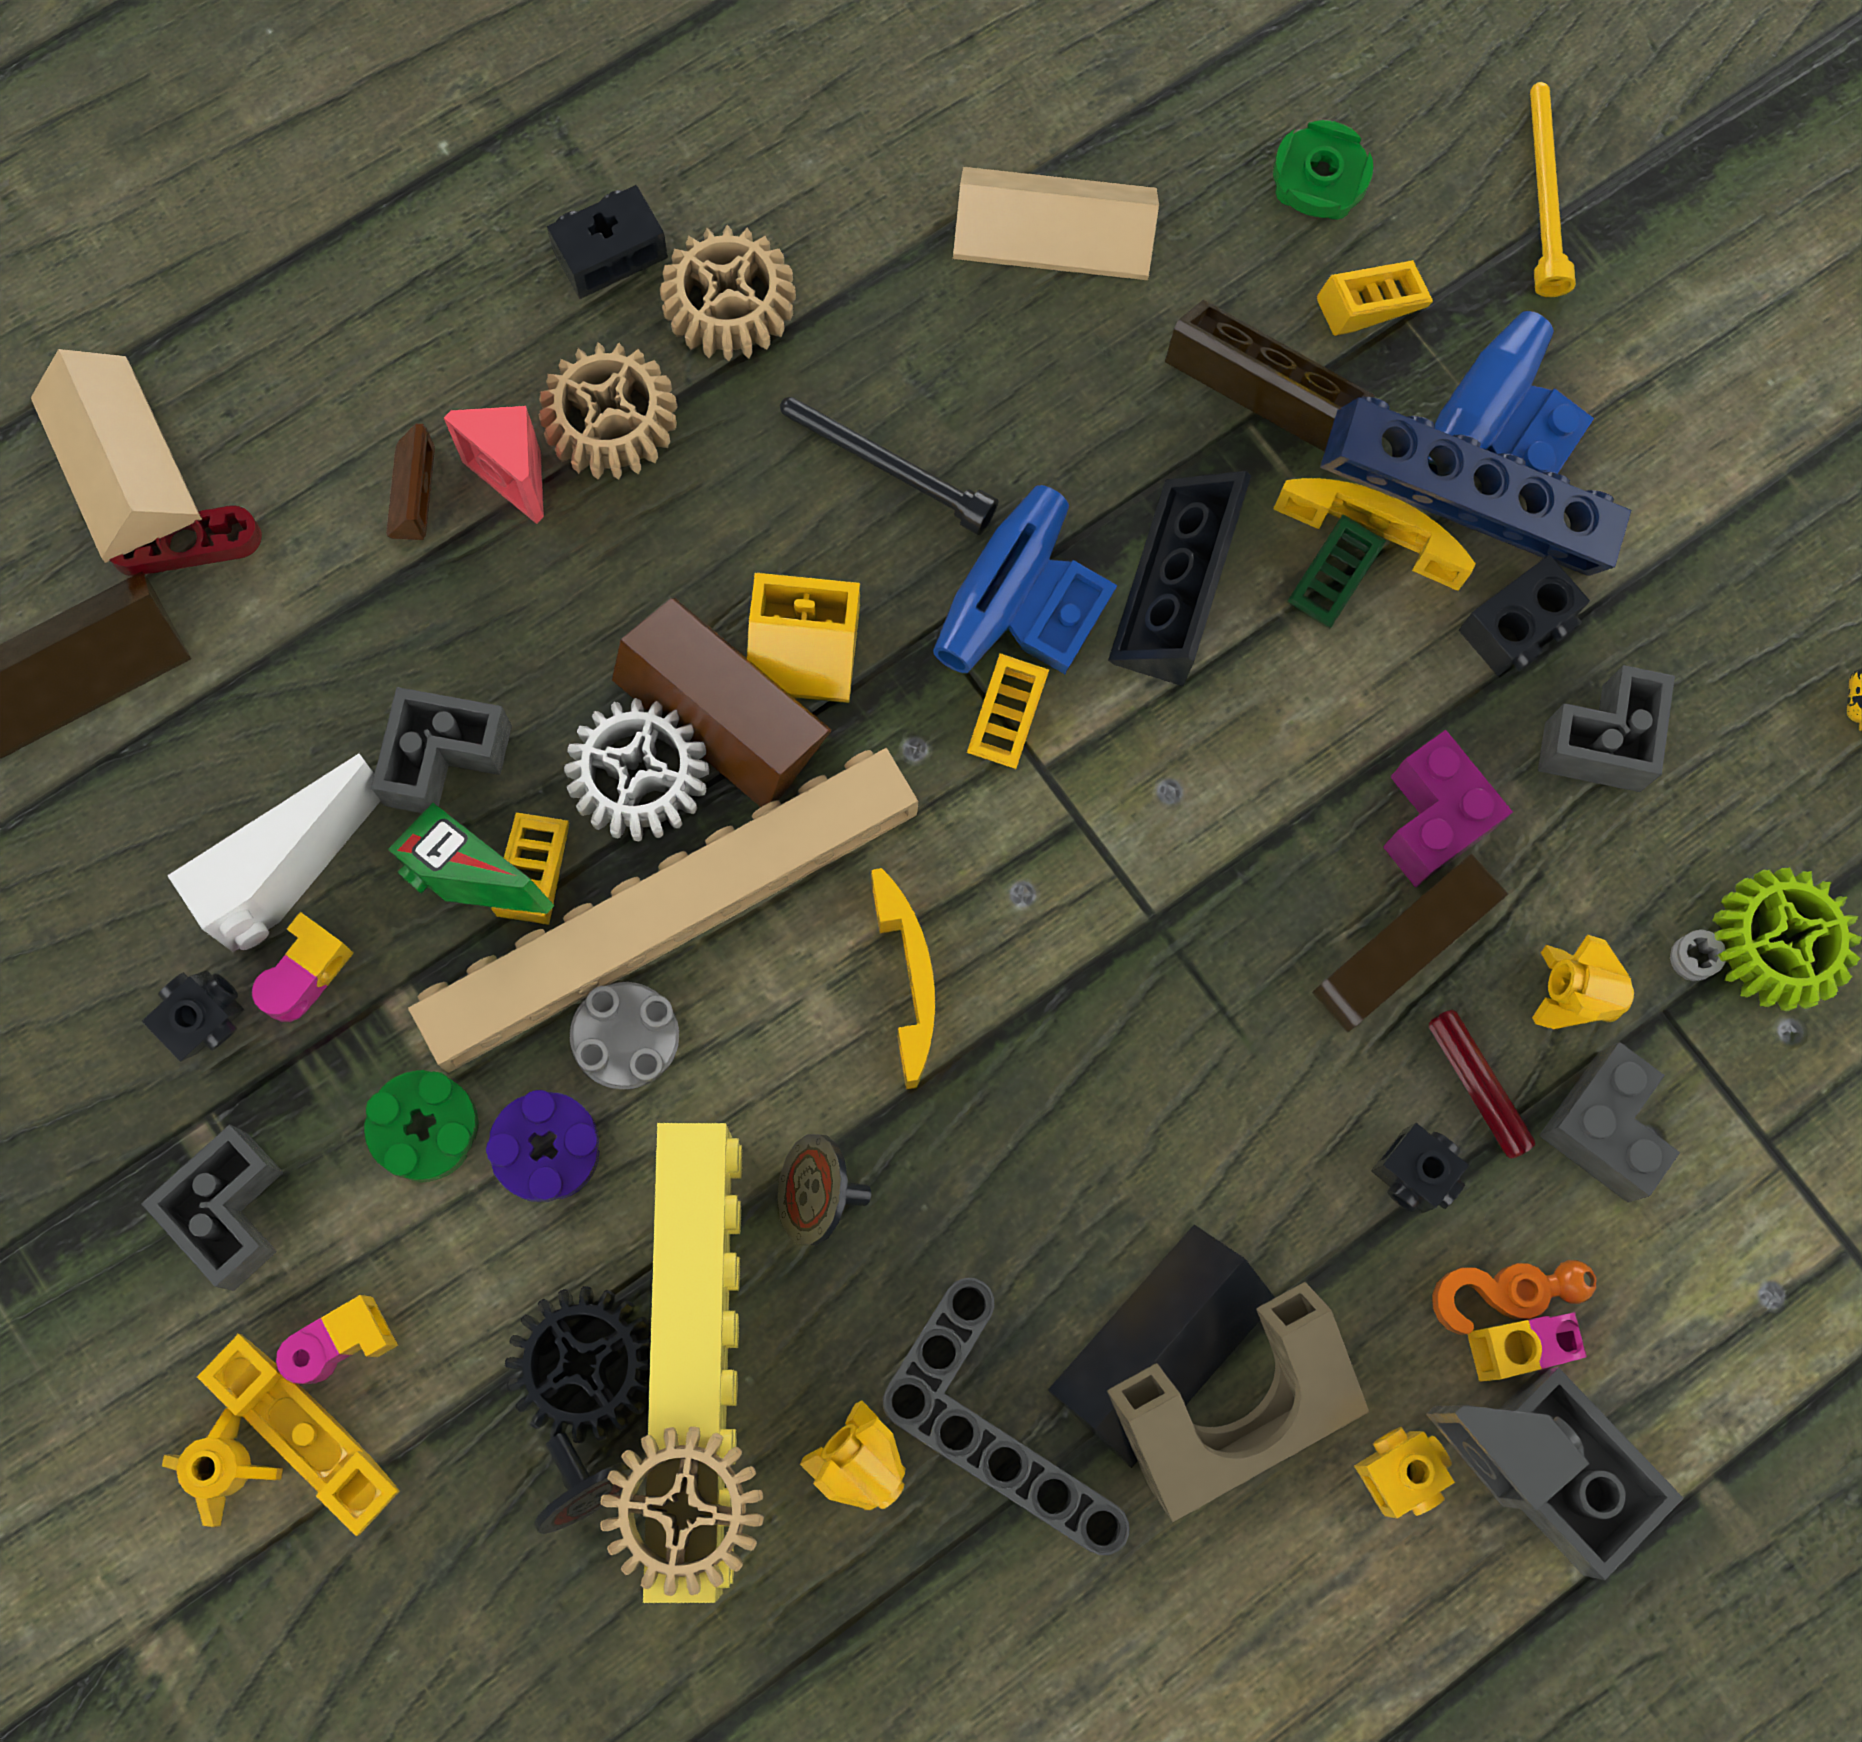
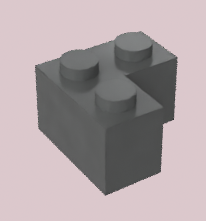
(427, 737)
(1619, 742)
(1600, 1127)
(204, 1207)

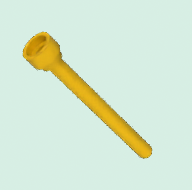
(1554, 272)

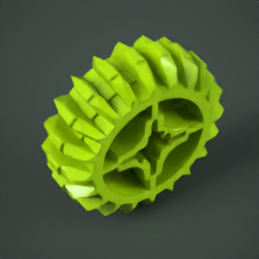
(1795, 979)

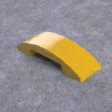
(1439, 552)
(893, 915)
(301, 1433)

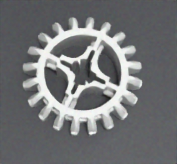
(598, 753)

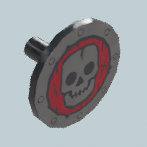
(816, 1190)
(583, 1491)

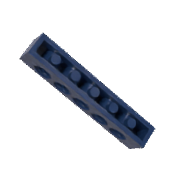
(1358, 455)

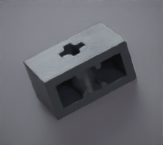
(607, 241)

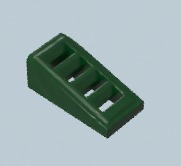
(1358, 537)

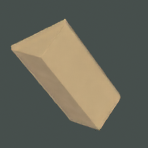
(1055, 223)
(112, 451)

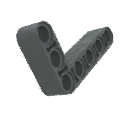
(987, 1438)

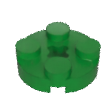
(1316, 194)
(392, 1111)

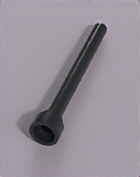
(971, 508)

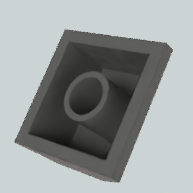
(1514, 1453)

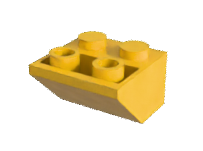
(805, 634)

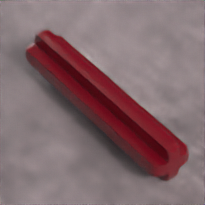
(1481, 1084)

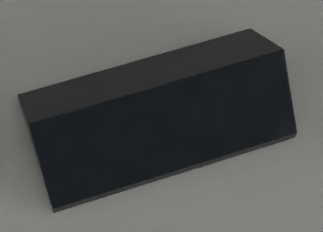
(1179, 575)
(1180, 1317)

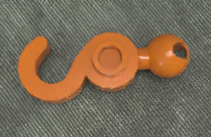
(1516, 1291)

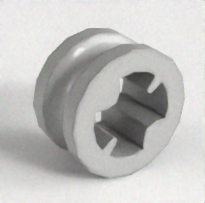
(1687, 966)

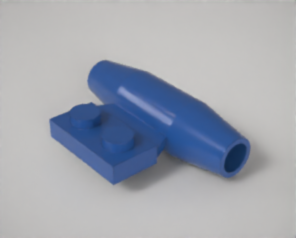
(1505, 410)
(1018, 588)

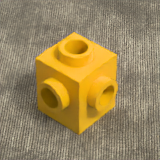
(1387, 1472)

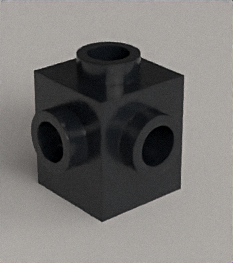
(194, 1014)
(1404, 1165)

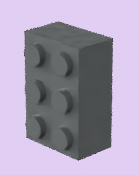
(1613, 1499)

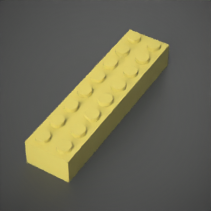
(693, 1329)

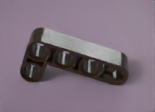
(1410, 942)

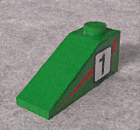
(461, 867)

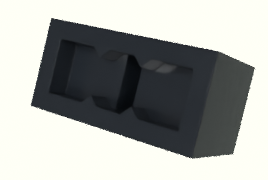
(1519, 611)

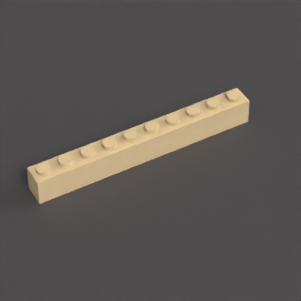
(663, 910)

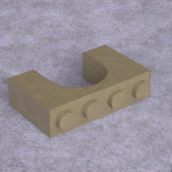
(1308, 1400)

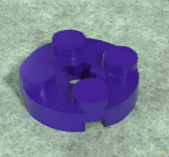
(547, 1178)

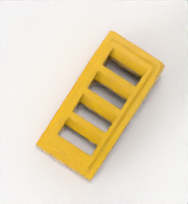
(1347, 312)
(1020, 670)
(550, 868)

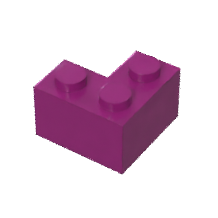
(1453, 805)

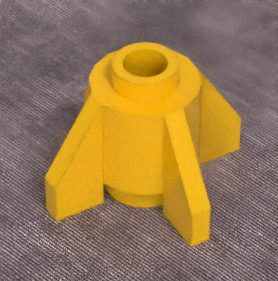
(1584, 986)
(858, 1463)
(230, 1473)

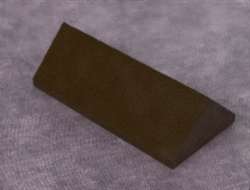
(1260, 373)
(84, 660)

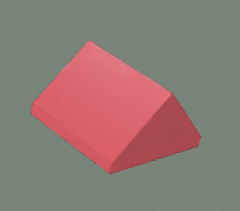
(503, 452)

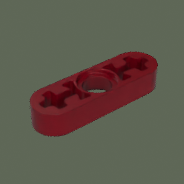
(220, 522)

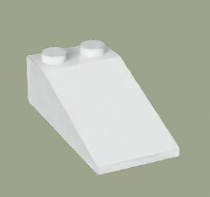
(267, 865)

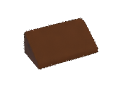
(411, 485)

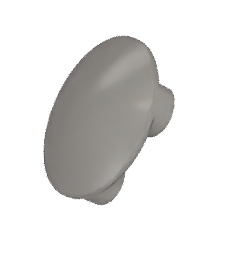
(624, 1035)

